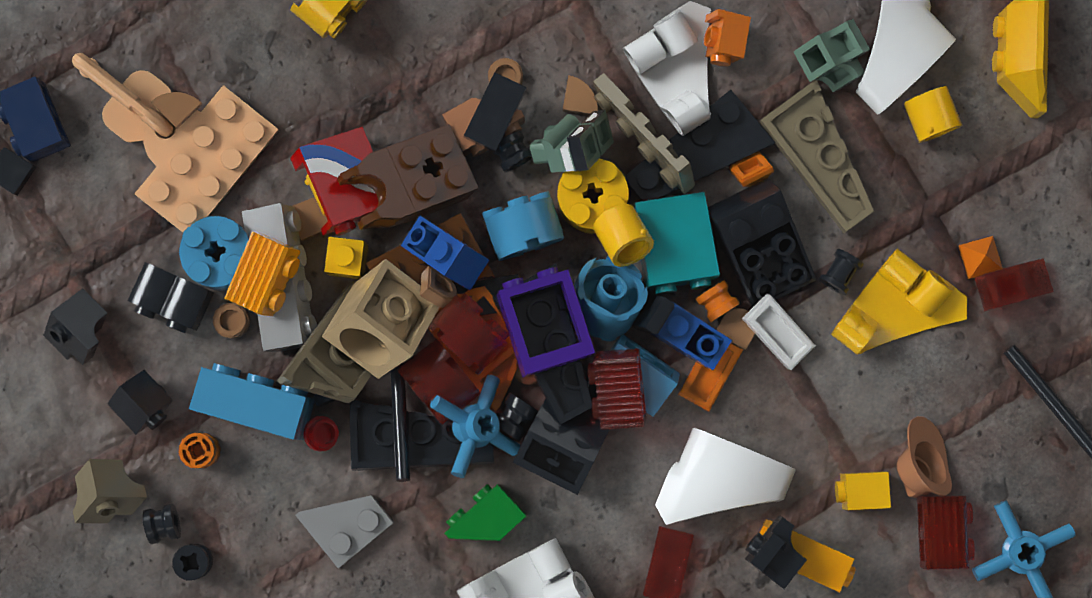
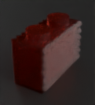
(618, 389)
(944, 532)

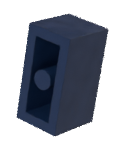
(32, 120)

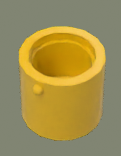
(933, 114)
(623, 235)

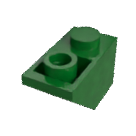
(488, 519)

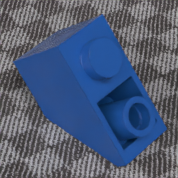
(444, 253)
(693, 338)

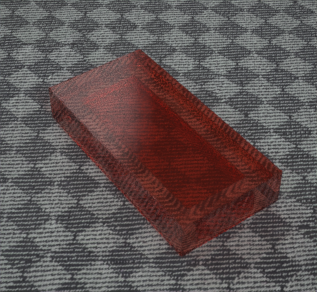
(668, 563)

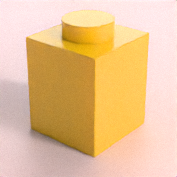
(346, 258)
(863, 490)

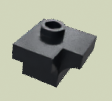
(74, 325)
(775, 554)

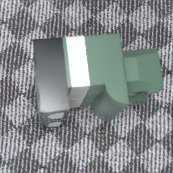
(573, 144)

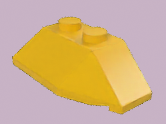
(1023, 53)

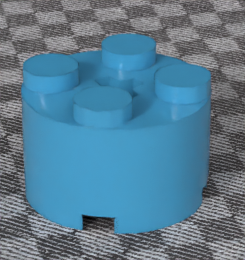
(523, 225)
(201, 242)
(609, 297)

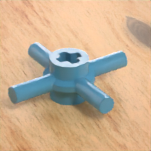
(475, 426)
(1012, 547)

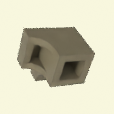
(105, 492)

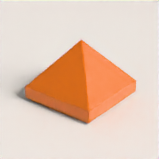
(751, 169)
(980, 257)

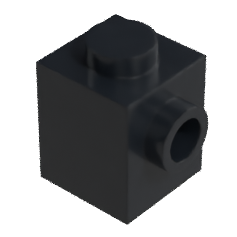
(140, 402)

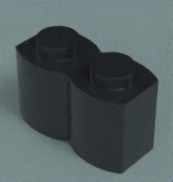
(170, 297)

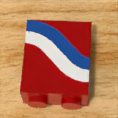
(324, 163)

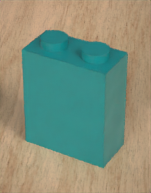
(682, 243)

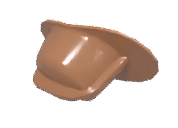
(924, 462)

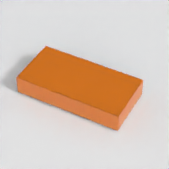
(704, 385)

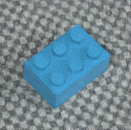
(252, 401)

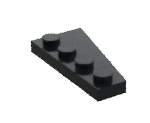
(717, 143)

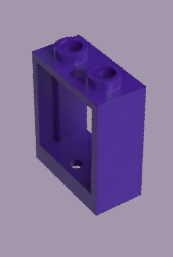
(549, 360)

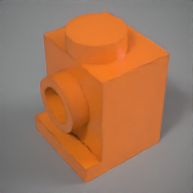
(726, 37)

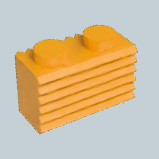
(263, 274)

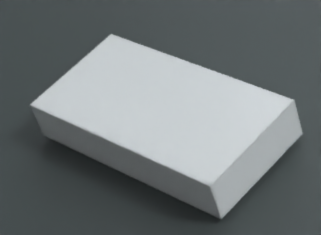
(778, 332)

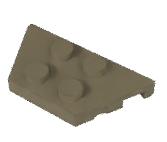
(323, 367)

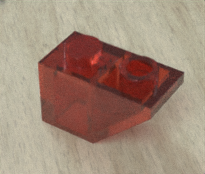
(1013, 284)

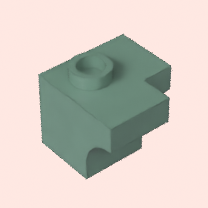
(834, 56)

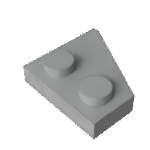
(345, 526)

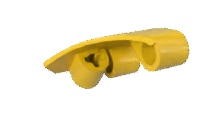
(899, 303)

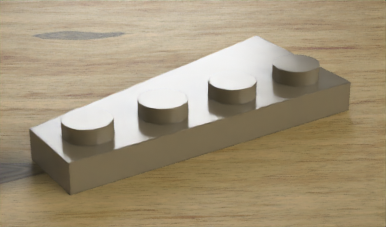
(813, 147)
(676, 169)

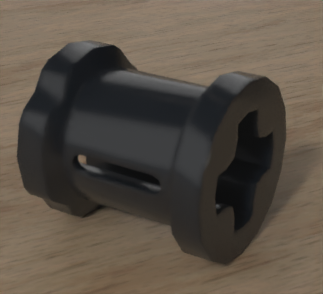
(841, 271)

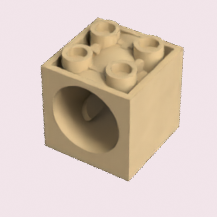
(381, 320)

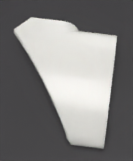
(904, 48)
(674, 65)
(719, 477)
(535, 574)

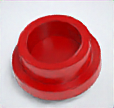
(321, 433)

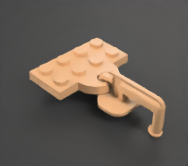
(192, 162)

